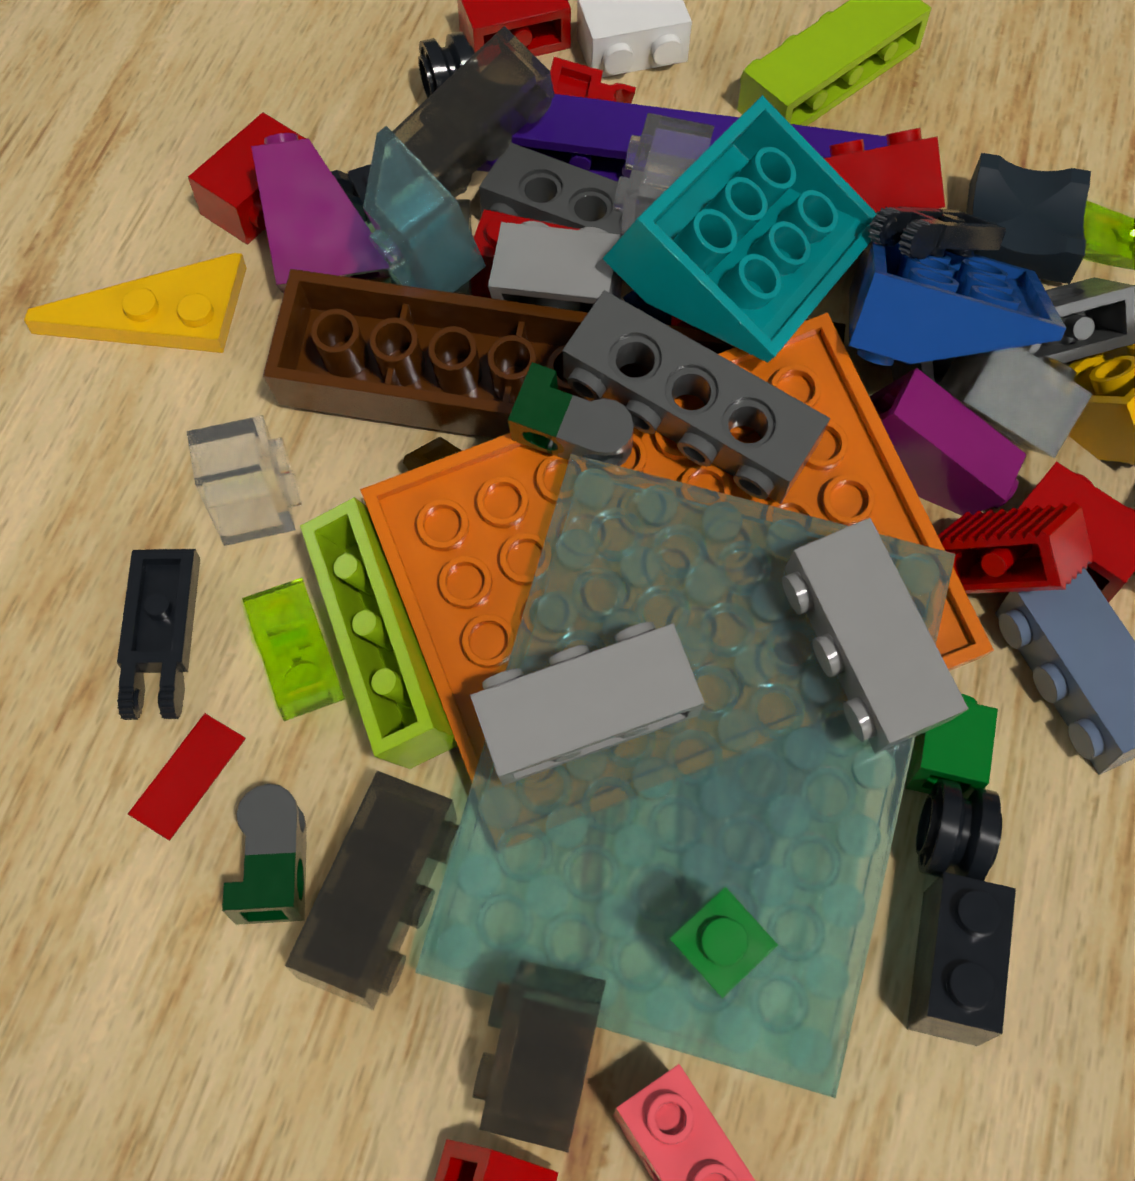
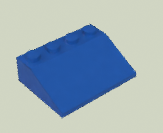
(944, 307)

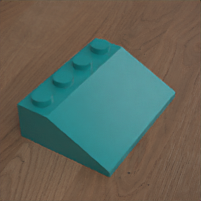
(747, 236)

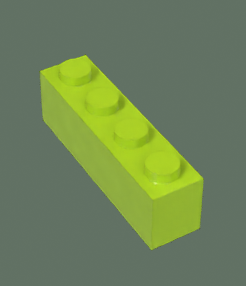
(834, 57)
(376, 638)

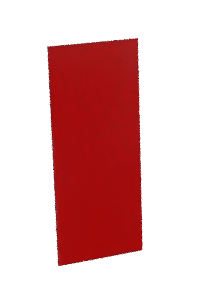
(186, 776)

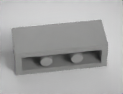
(871, 637)
(586, 701)

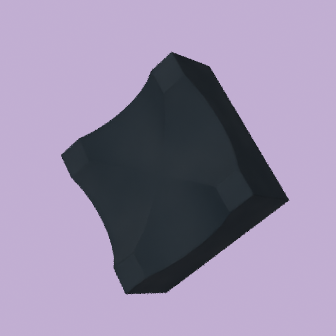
(1039, 212)

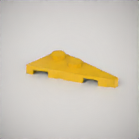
(168, 309)

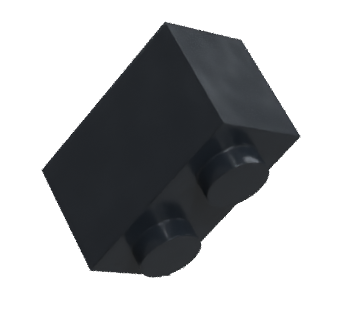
(962, 960)

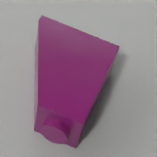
(310, 215)
(946, 446)

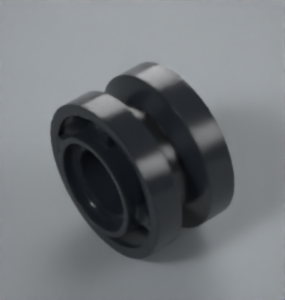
(439, 62)
(959, 831)

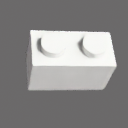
(632, 34)

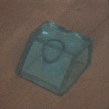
(417, 221)

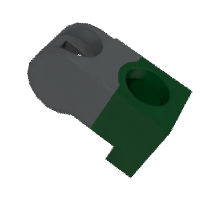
(567, 423)
(273, 859)

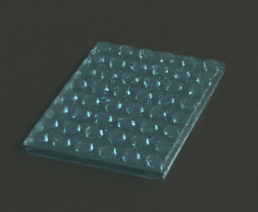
(750, 795)

